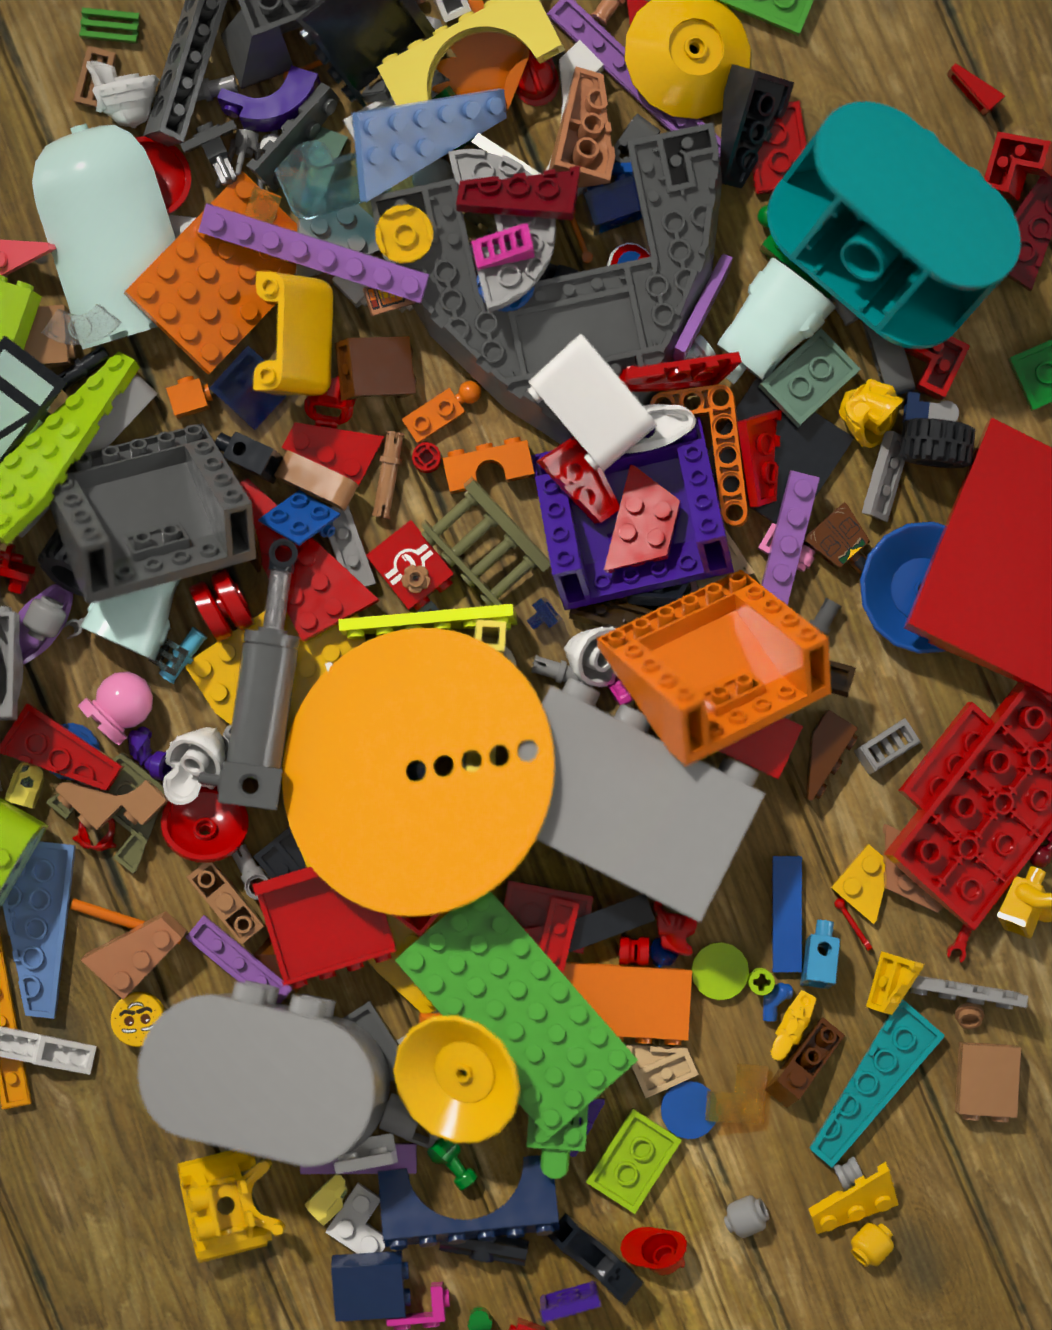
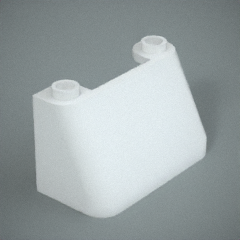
(592, 403)

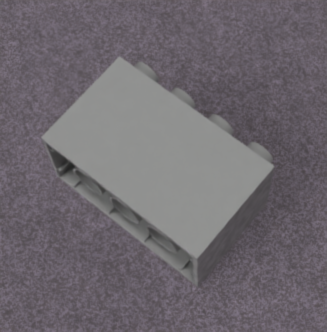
(637, 807)

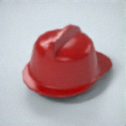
(538, 82)
(655, 1249)

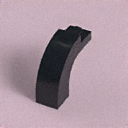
(597, 1258)

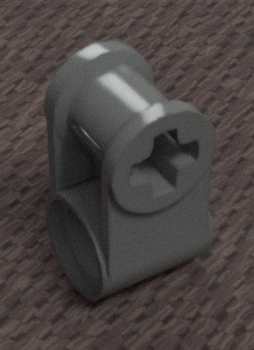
(636, 129)

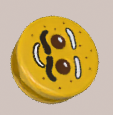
(135, 1017)

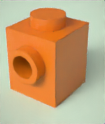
(189, 396)

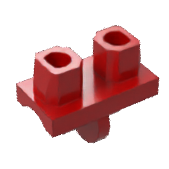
(12, 567)

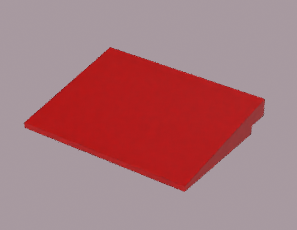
(993, 563)

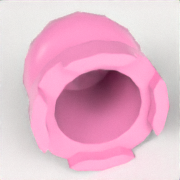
(120, 703)

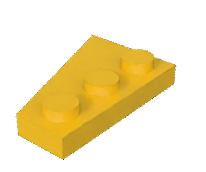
(862, 1200)

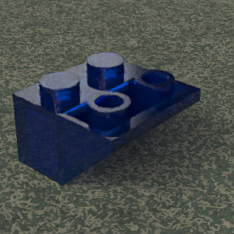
(236, 390)

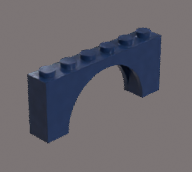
(411, 1222)

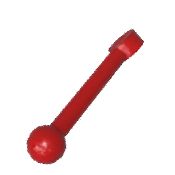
(840, 904)

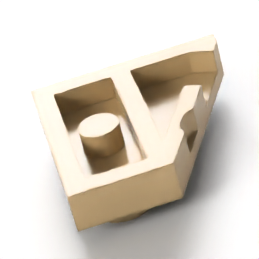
(661, 1067)

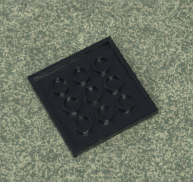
(807, 449)

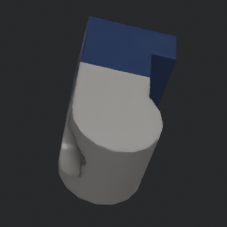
(918, 409)

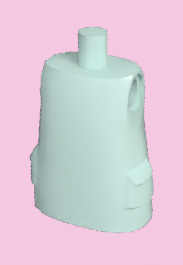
(773, 320)
(134, 619)

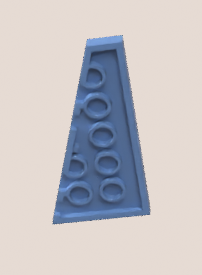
(410, 136)

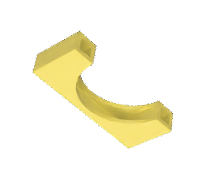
(412, 72)

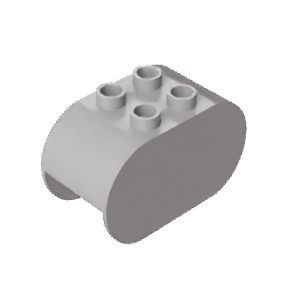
(264, 1075)

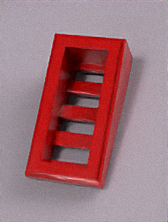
(976, 90)

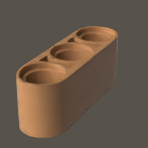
(316, 480)

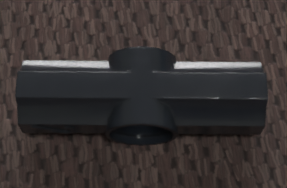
(499, 1249)

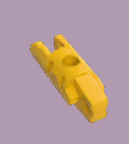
(793, 1025)

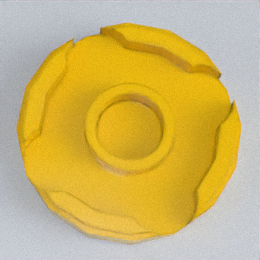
(404, 234)

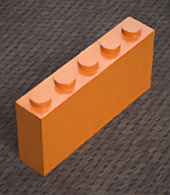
(637, 999)

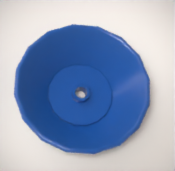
(892, 582)

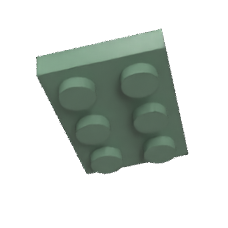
(809, 377)

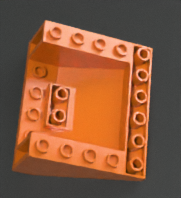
(719, 665)

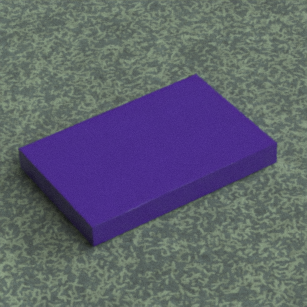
(569, 1301)

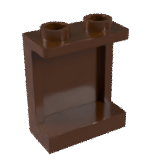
(375, 367)

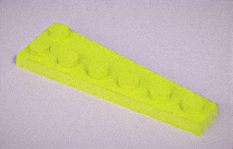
(442, 619)

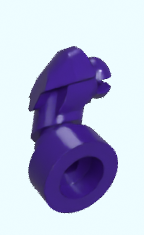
(140, 749)

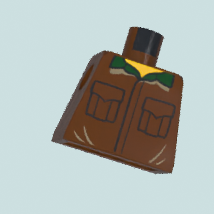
(839, 539)

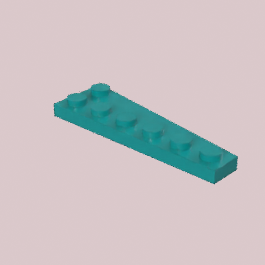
(888, 1063)

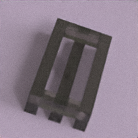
(163, 653)

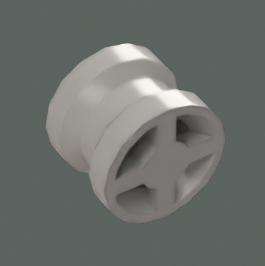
(848, 1173)

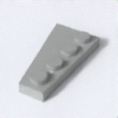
(974, 993)

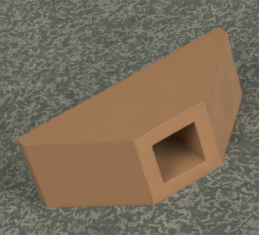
(226, 901)

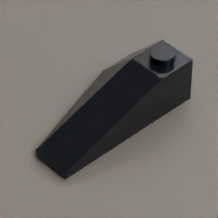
(749, 112)

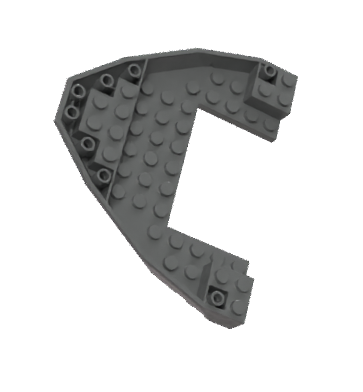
(623, 309)

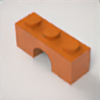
(512, 457)

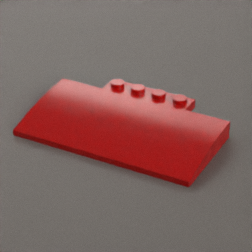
(979, 804)

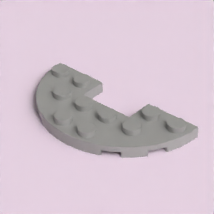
(513, 280)

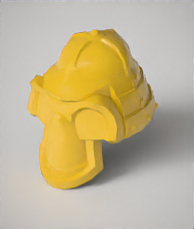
(870, 411)

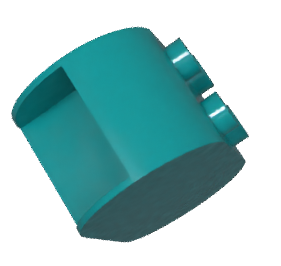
(893, 224)

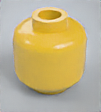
(872, 1244)

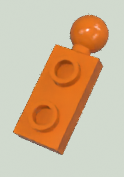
(441, 411)

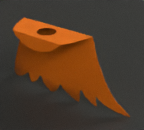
(484, 63)

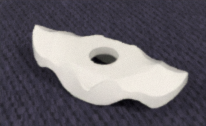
(672, 423)

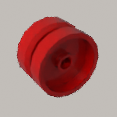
(224, 604)

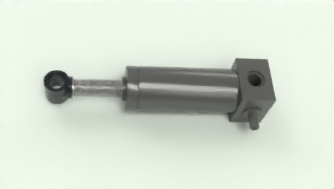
(262, 699)

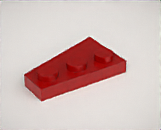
(336, 449)
(758, 454)

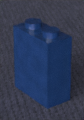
(370, 1286)

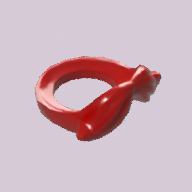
(105, 843)

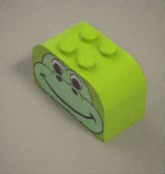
(18, 840)

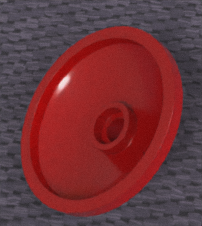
(171, 172)
(224, 822)

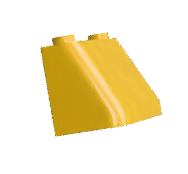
(302, 335)

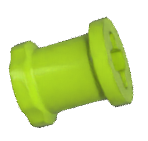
(766, 988)

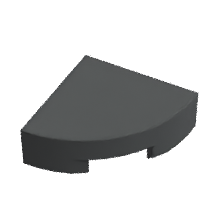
(377, 92)

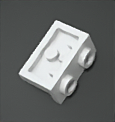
(374, 1152)

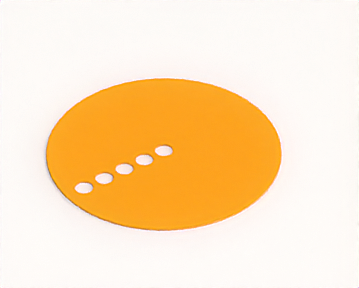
(429, 840)

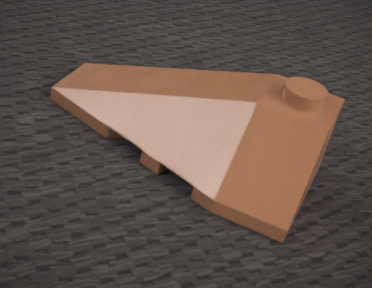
(585, 131)

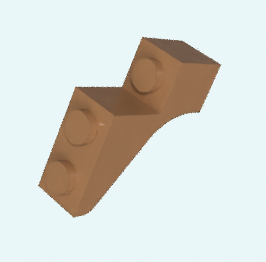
(100, 806)

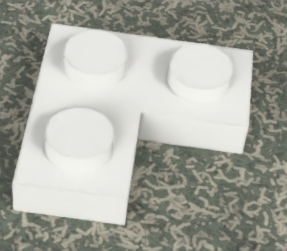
(350, 1222)

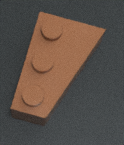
(134, 954)

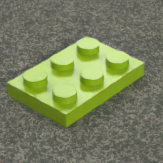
(633, 1160)

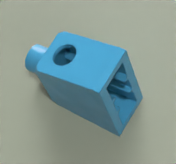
(817, 969)

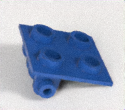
(301, 518)

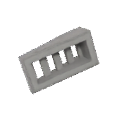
(868, 760)

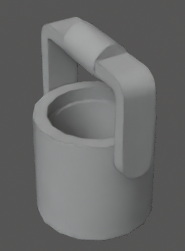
(399, 1122)

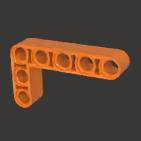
(720, 442)

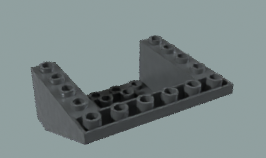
(152, 513)

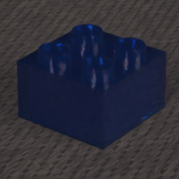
(612, 204)

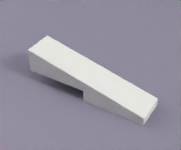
(46, 1050)

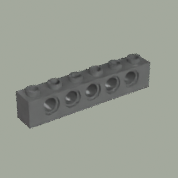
(184, 71)

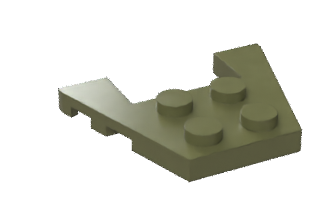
(127, 781)

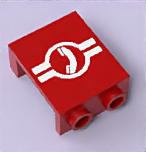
(405, 549)

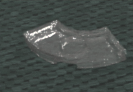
(83, 328)

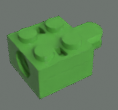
(557, 1149)

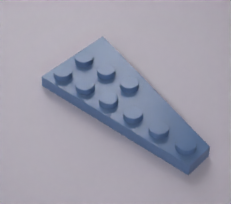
(37, 925)

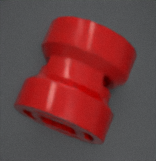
(429, 461)
(627, 947)

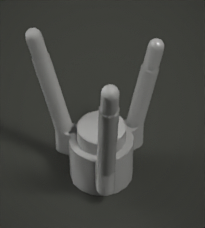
(245, 145)

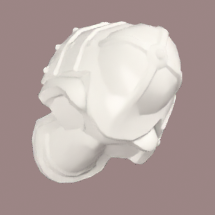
(124, 97)
(587, 659)
(189, 756)

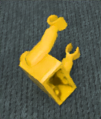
(1026, 904)

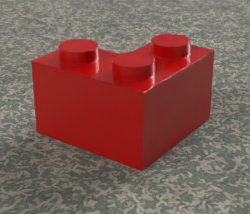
(1014, 158)
(941, 368)

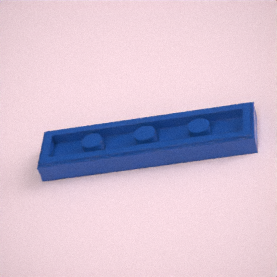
(786, 913)

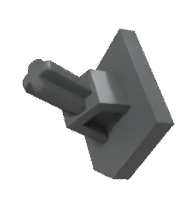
(210, 139)

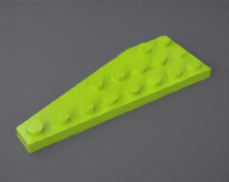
(44, 456)

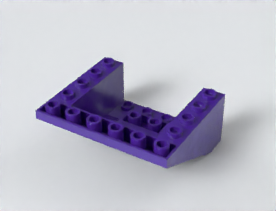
(581, 547)

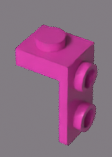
(440, 1299)

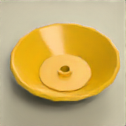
(667, 69)
(441, 1095)

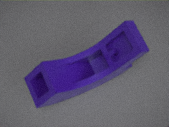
(274, 110)

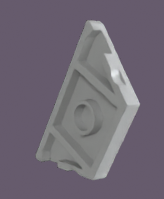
(346, 227)

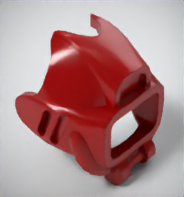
(332, 399)
(674, 930)

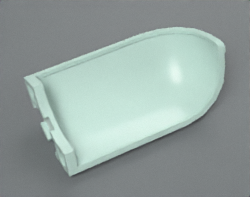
(103, 217)

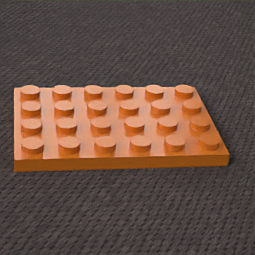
(206, 286)

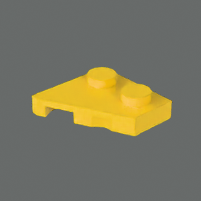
(863, 883)
(891, 982)

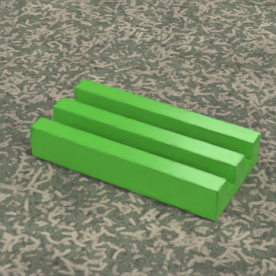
(90, 12)

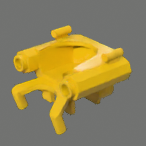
(219, 1176)

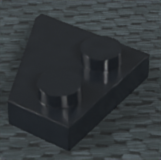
(281, 856)

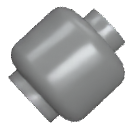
(44, 618)
(746, 1216)

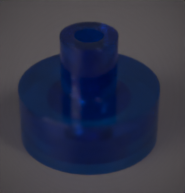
(661, 956)

